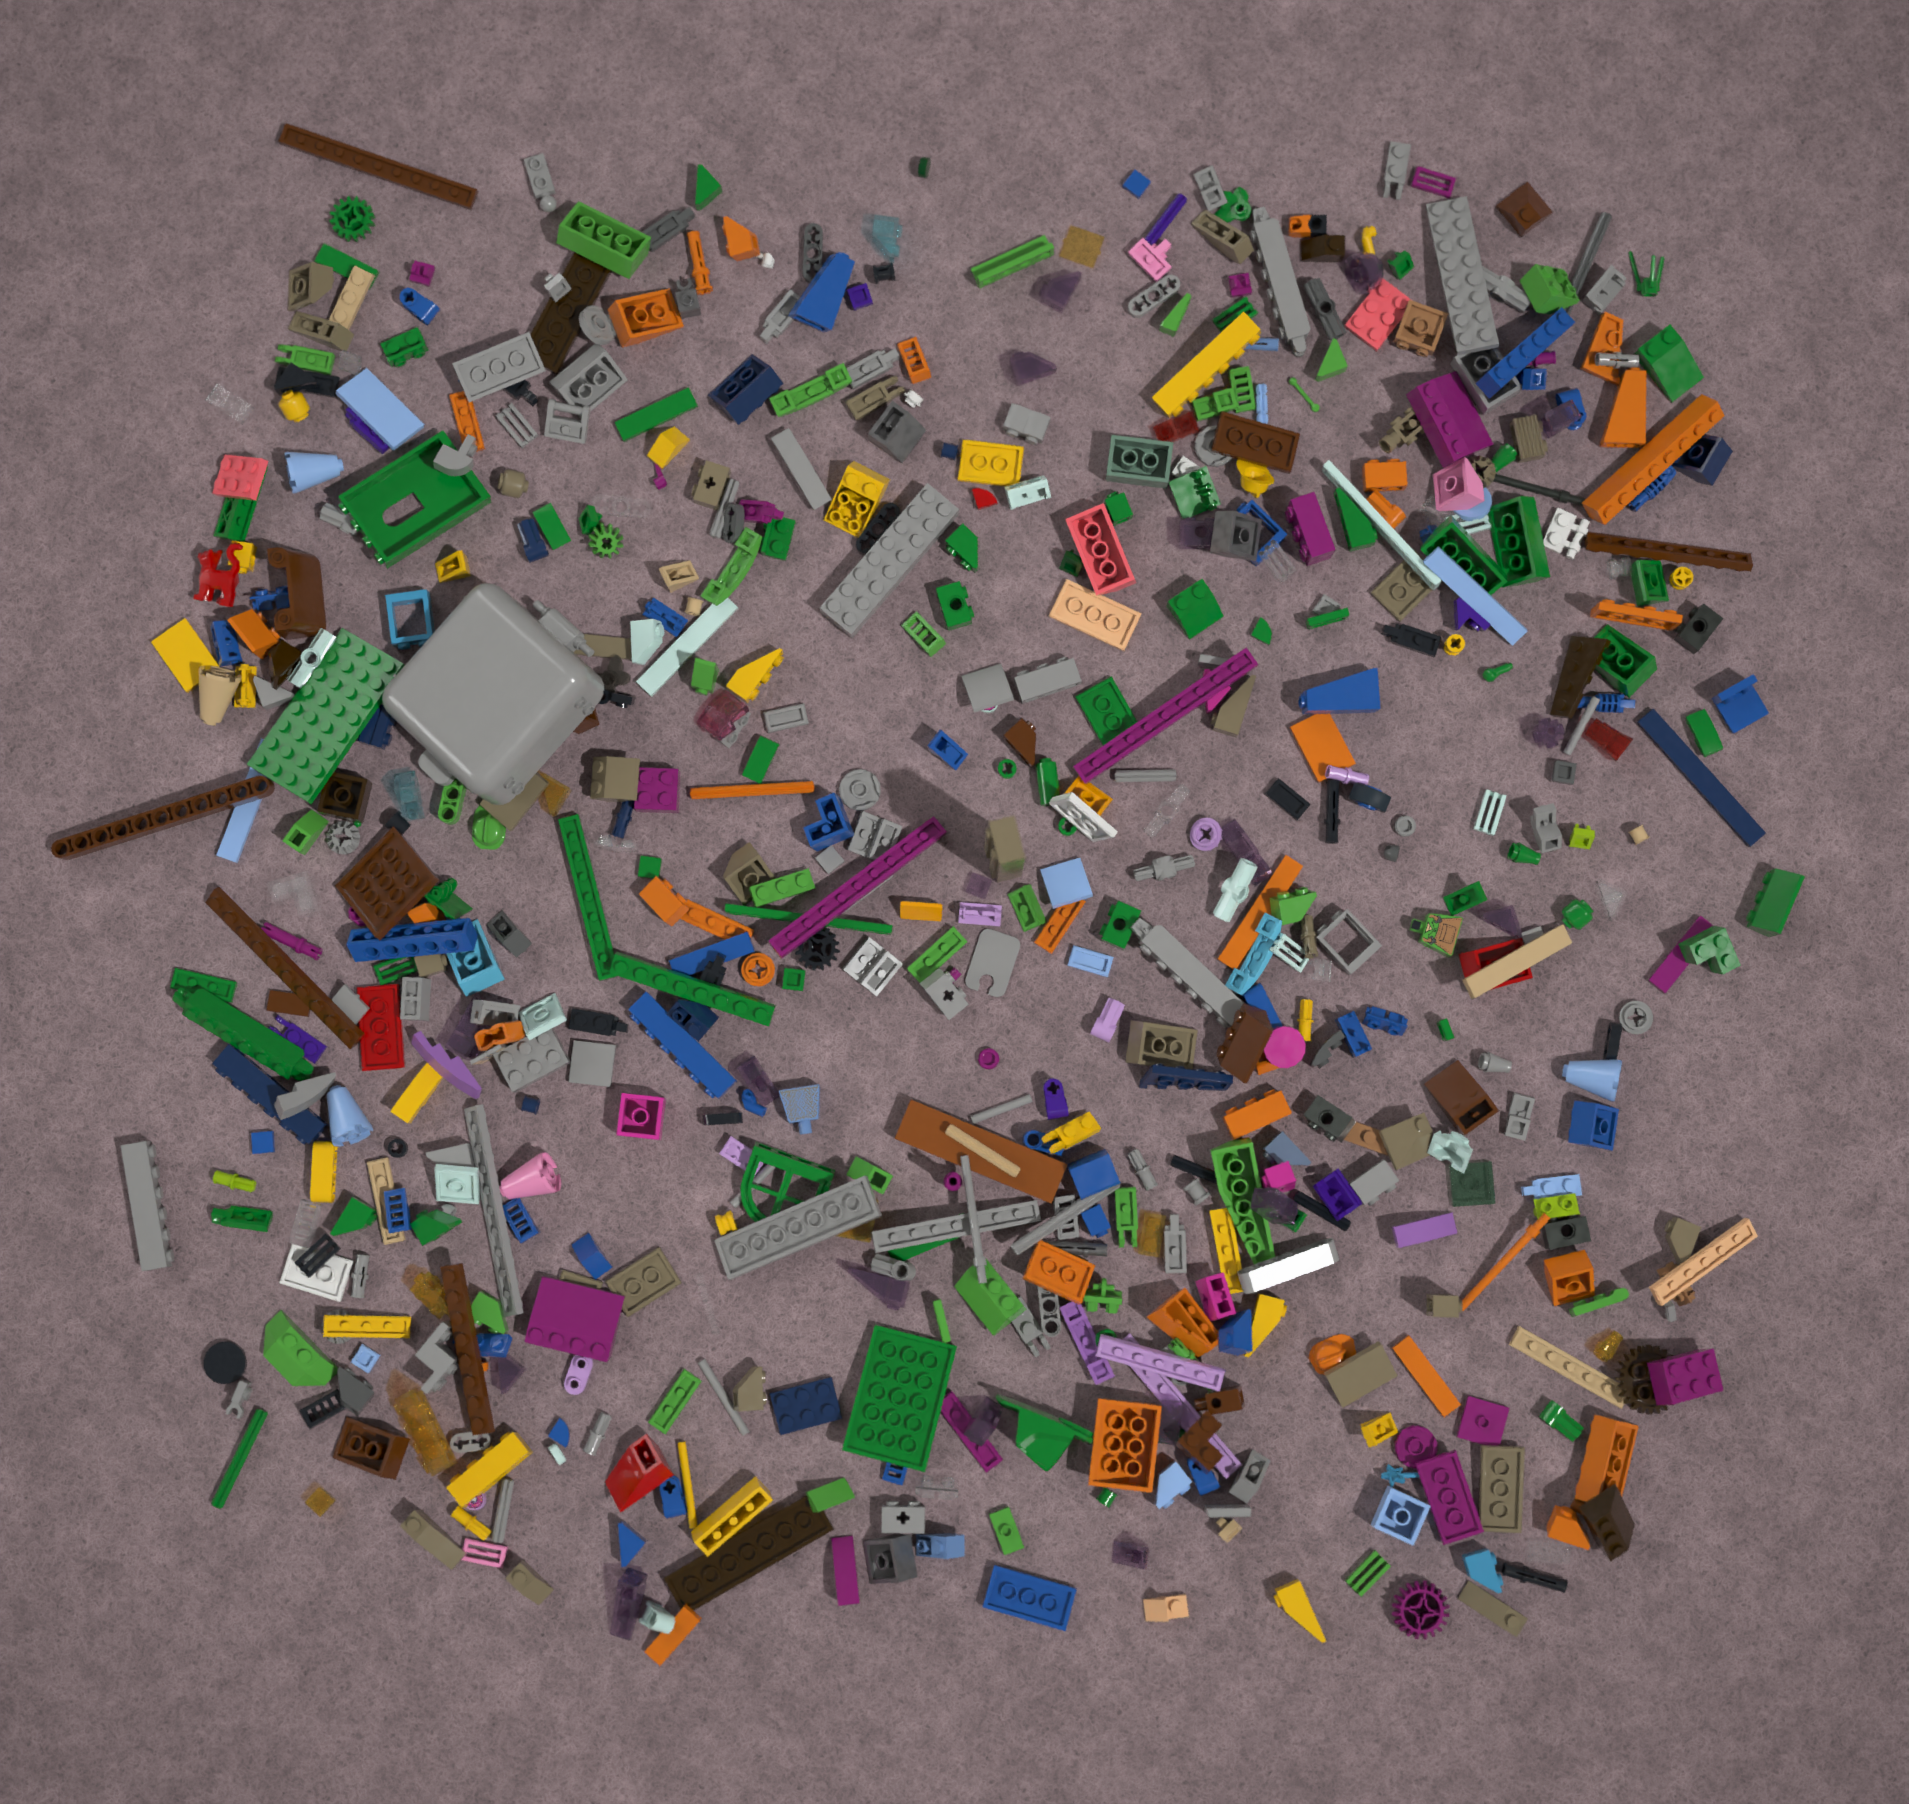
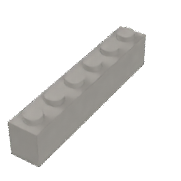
(146, 1205)

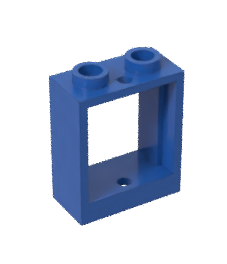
(1279, 533)

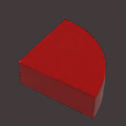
(983, 498)

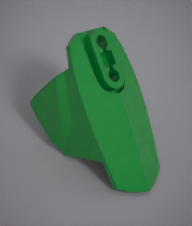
(1043, 1434)

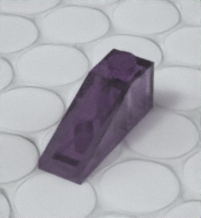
(462, 1039)
(885, 1288)
(627, 1603)

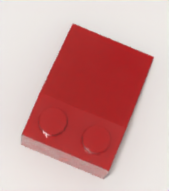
(1477, 959)

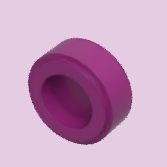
(988, 1058)

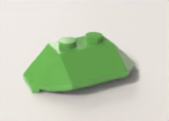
(296, 1354)

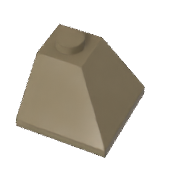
(308, 284)
(746, 870)
(1407, 1140)

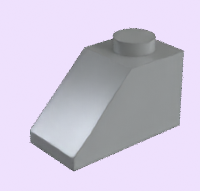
(456, 1156)
(1250, 1476)

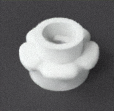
(913, 398)

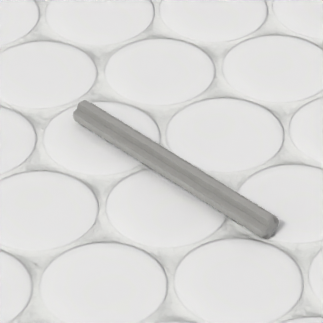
(1059, 1220)

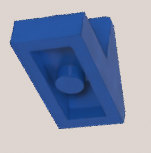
(1532, 378)
(947, 750)

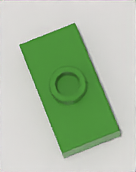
(1006, 1530)

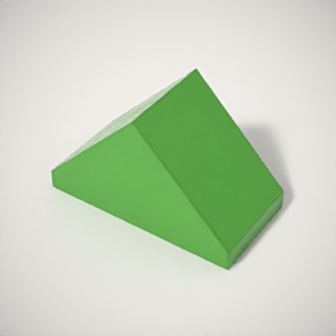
(1333, 363)

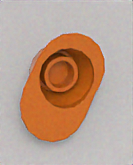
(1331, 1352)

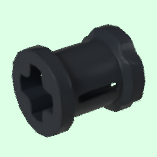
(883, 273)

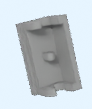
(1605, 290)
(415, 998)
(492, 1012)

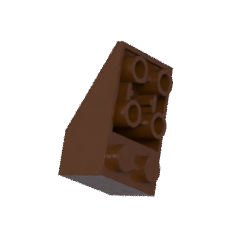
(1461, 1098)

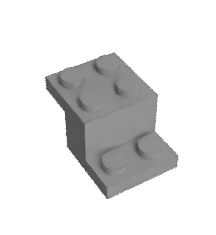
(438, 1357)

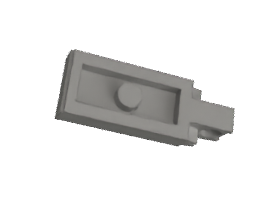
(778, 319)
(871, 367)
(1175, 1246)

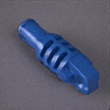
(1653, 489)
(1608, 703)

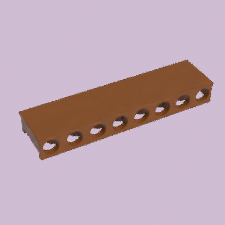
(926, 1130)

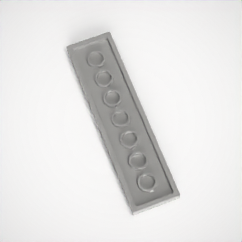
(1462, 276)
(798, 1227)

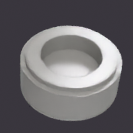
(1405, 826)

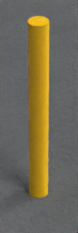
(687, 1484)

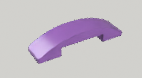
(1085, 1341)

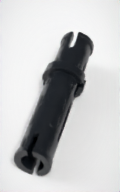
(1332, 811)
(1510, 1571)

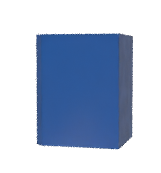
(1093, 1173)

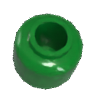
(1577, 914)

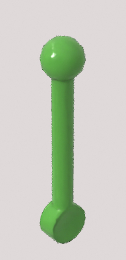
(1314, 407)

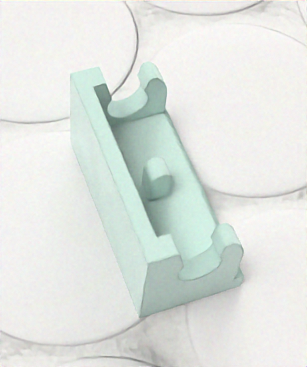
(1027, 492)

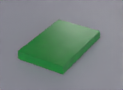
(1106, 710)

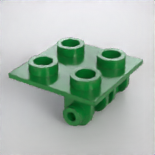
(1194, 493)
(446, 900)

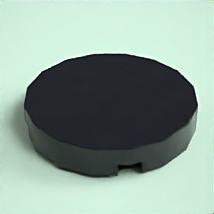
(225, 1362)

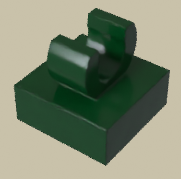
(1071, 563)

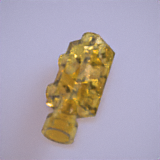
(430, 1295)

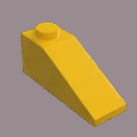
(1264, 1319)
(1296, 1604)

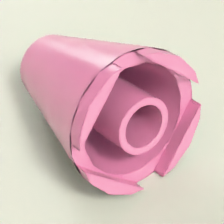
(532, 1178)

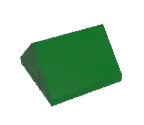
(1649, 582)

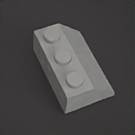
(589, 379)

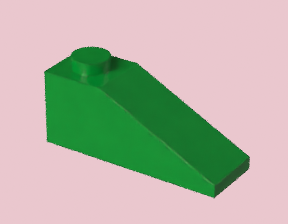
(1355, 525)

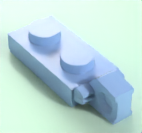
(1554, 1186)

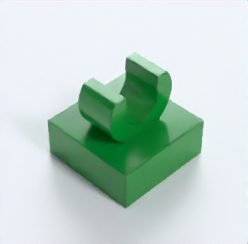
(1401, 264)
(589, 520)

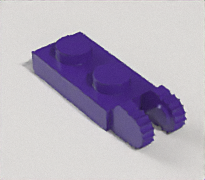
(311, 1046)

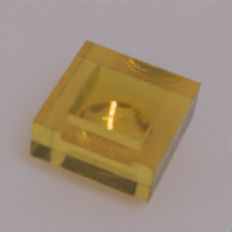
(320, 1501)

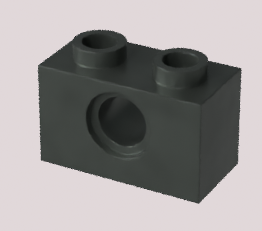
(1708, 622)
(1322, 1109)
(1578, 1233)

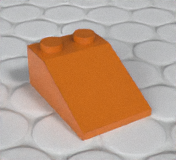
(644, 317)

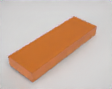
(466, 418)
(1058, 925)
(665, 1644)

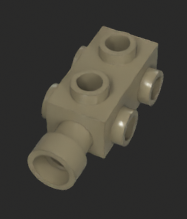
(1402, 431)

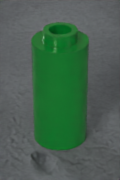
(1047, 780)

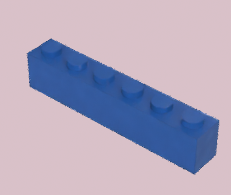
(1525, 353)
(682, 1045)

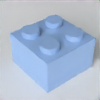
(1400, 1515)

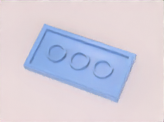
(379, 409)

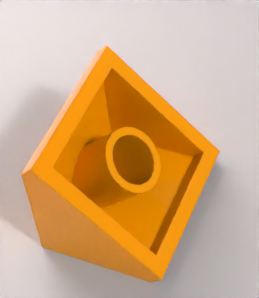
(1090, 795)

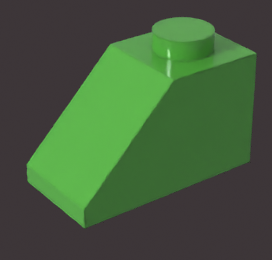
(704, 676)

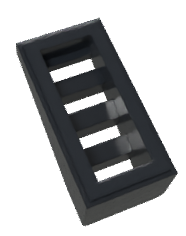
(304, 1411)

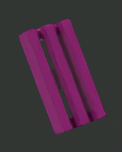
(1447, 194)

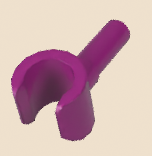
(659, 481)

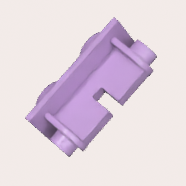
(980, 914)

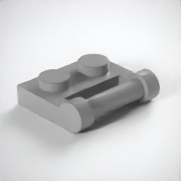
(567, 428)

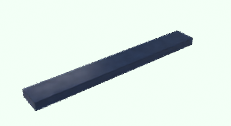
(1701, 778)

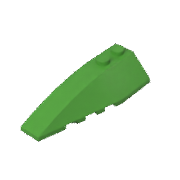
(1236, 1179)

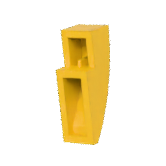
(417, 1094)

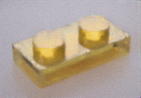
(1151, 1234)

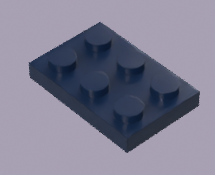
(806, 1406)

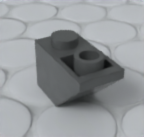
(353, 1393)

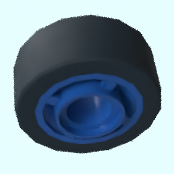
(1369, 797)

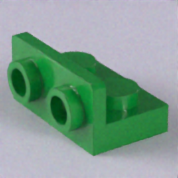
(404, 347)
(777, 538)

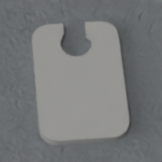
(995, 957)

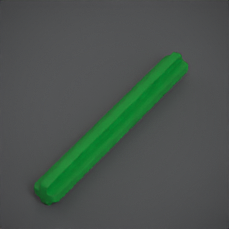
(239, 1458)

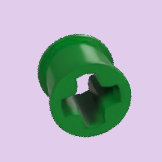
(1106, 1497)

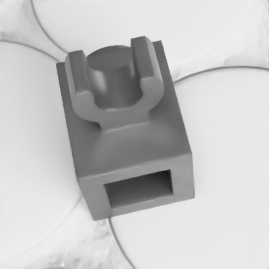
(687, 300)

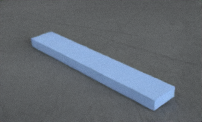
(1475, 595)
(240, 823)

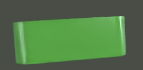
(452, 804)

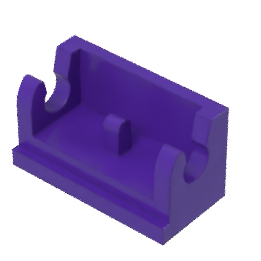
(1337, 1194)

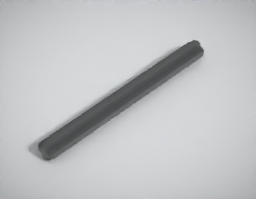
(1589, 254)

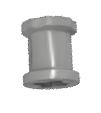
(1196, 1191)

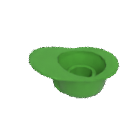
(487, 830)

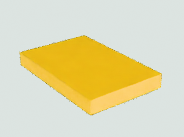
(990, 463)
(184, 653)

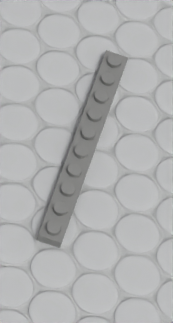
(493, 1211)

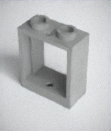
(1373, 946)

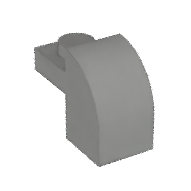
(456, 462)
(1545, 828)

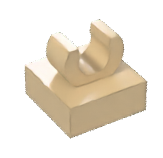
(1229, 1529)

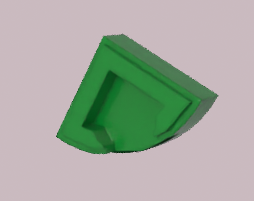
(1262, 632)

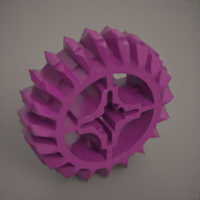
(1439, 1613)

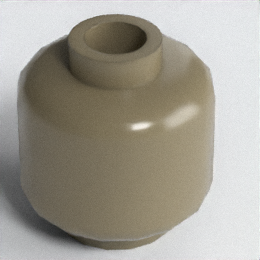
(512, 483)

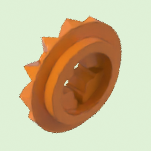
(750, 963)

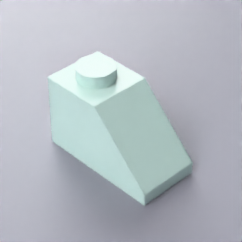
(645, 639)

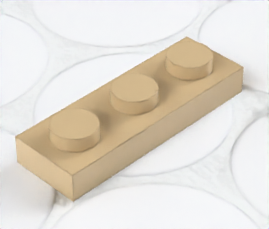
(352, 297)

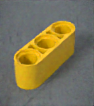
(322, 1172)

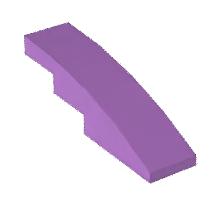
(450, 1069)

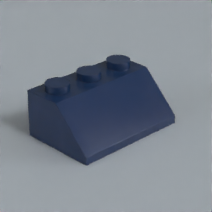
(746, 389)

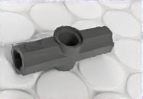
(1319, 297)

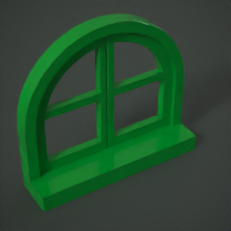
(792, 1165)

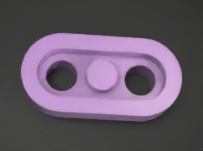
(579, 1374)

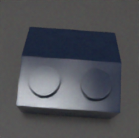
(1704, 459)

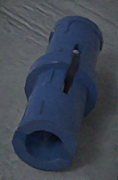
(623, 819)

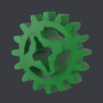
(347, 211)

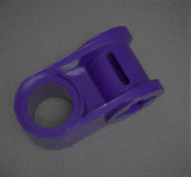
(1055, 1103)

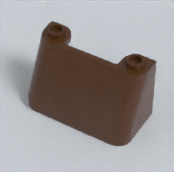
(305, 594)

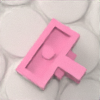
(1151, 258)

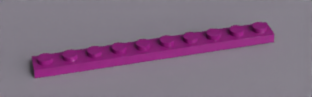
(1166, 715)
(857, 887)

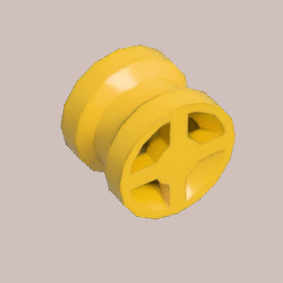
(1685, 577)
(726, 1222)

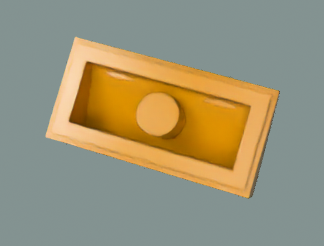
(921, 911)

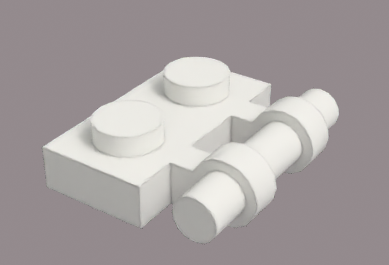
(1559, 530)

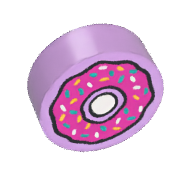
(478, 1502)

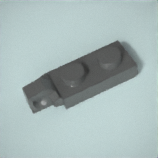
(668, 227)

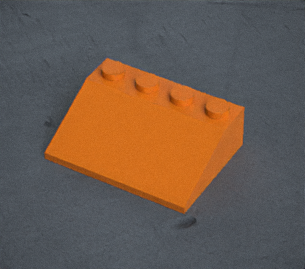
(1125, 1445)

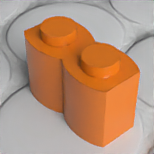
(499, 1034)

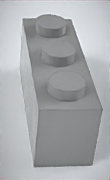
(1047, 680)

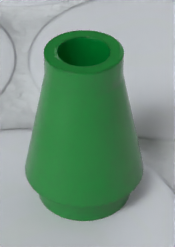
(1504, 456)
(1522, 854)

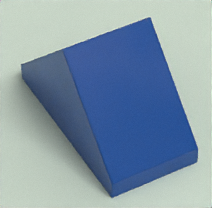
(591, 1256)
(630, 1542)

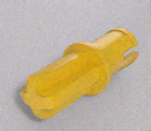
(1305, 1018)
(471, 1523)

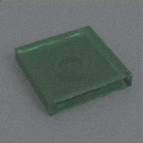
(1473, 1186)

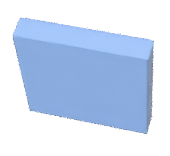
(1066, 883)

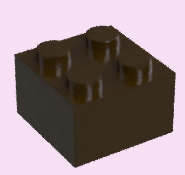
(345, 797)

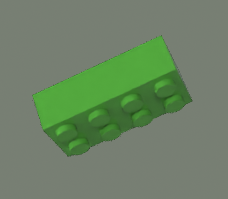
(603, 240)

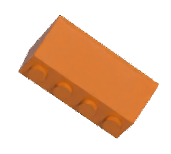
(1606, 1457)

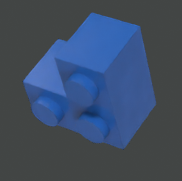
(833, 826)

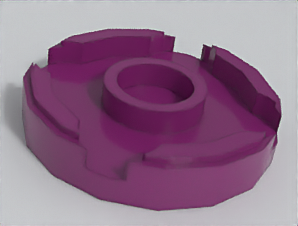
(1412, 1441)

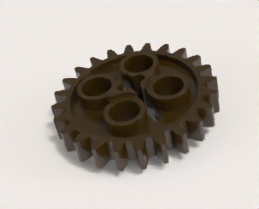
(1639, 1359)

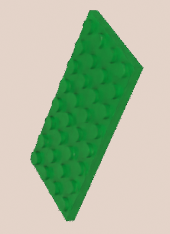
(325, 716)

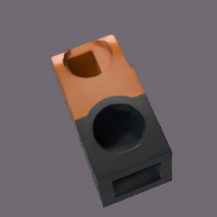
(1308, 226)

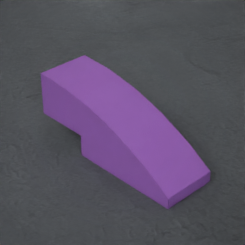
(1424, 1230)

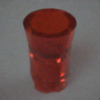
(1608, 738)

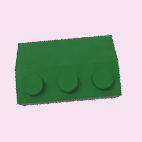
(1774, 902)

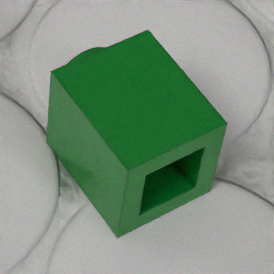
(1118, 508)

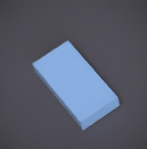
(1090, 961)

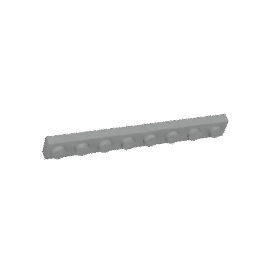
(954, 1226)

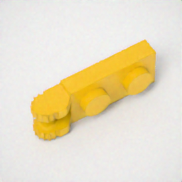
(1072, 1132)

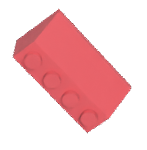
(1100, 550)

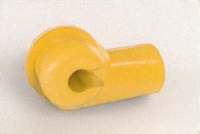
(1367, 233)

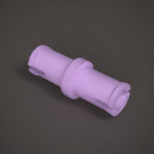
(1346, 775)

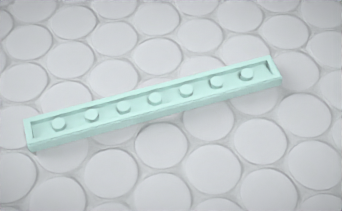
(1382, 526)

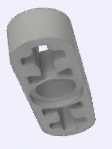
(1154, 288)

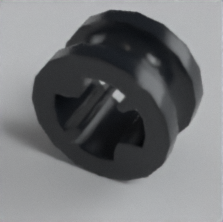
(396, 1154)

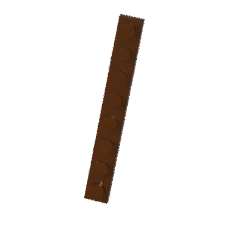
(1668, 551)
(467, 1349)

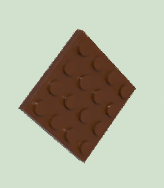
(387, 883)

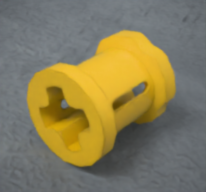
(1456, 650)

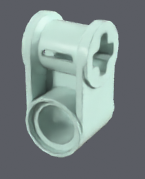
(657, 1618)

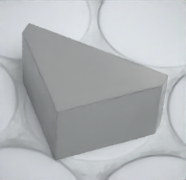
(269, 696)

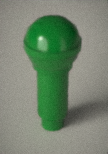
(1491, 674)

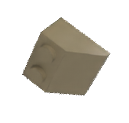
(614, 779)

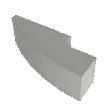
(303, 1095)

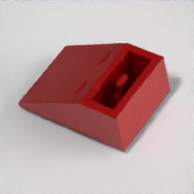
(637, 1472)

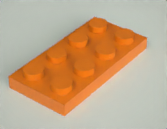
(1630, 614)

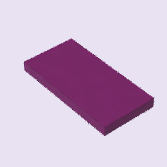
(1449, 1497)

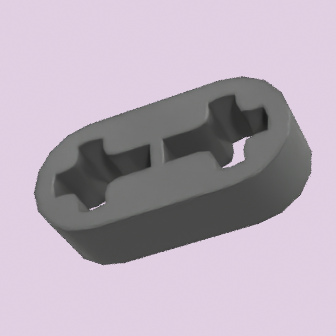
(733, 522)

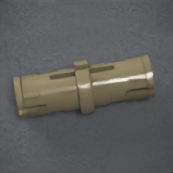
(1308, 937)

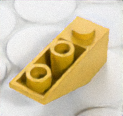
(750, 677)

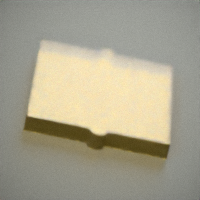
(1082, 246)

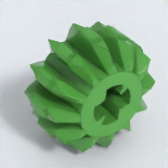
(614, 538)

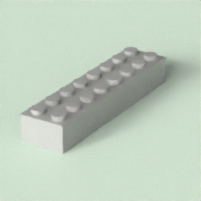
(889, 560)

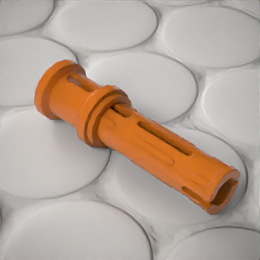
(700, 271)

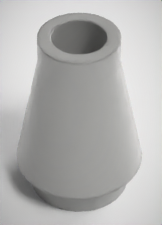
(1492, 1063)

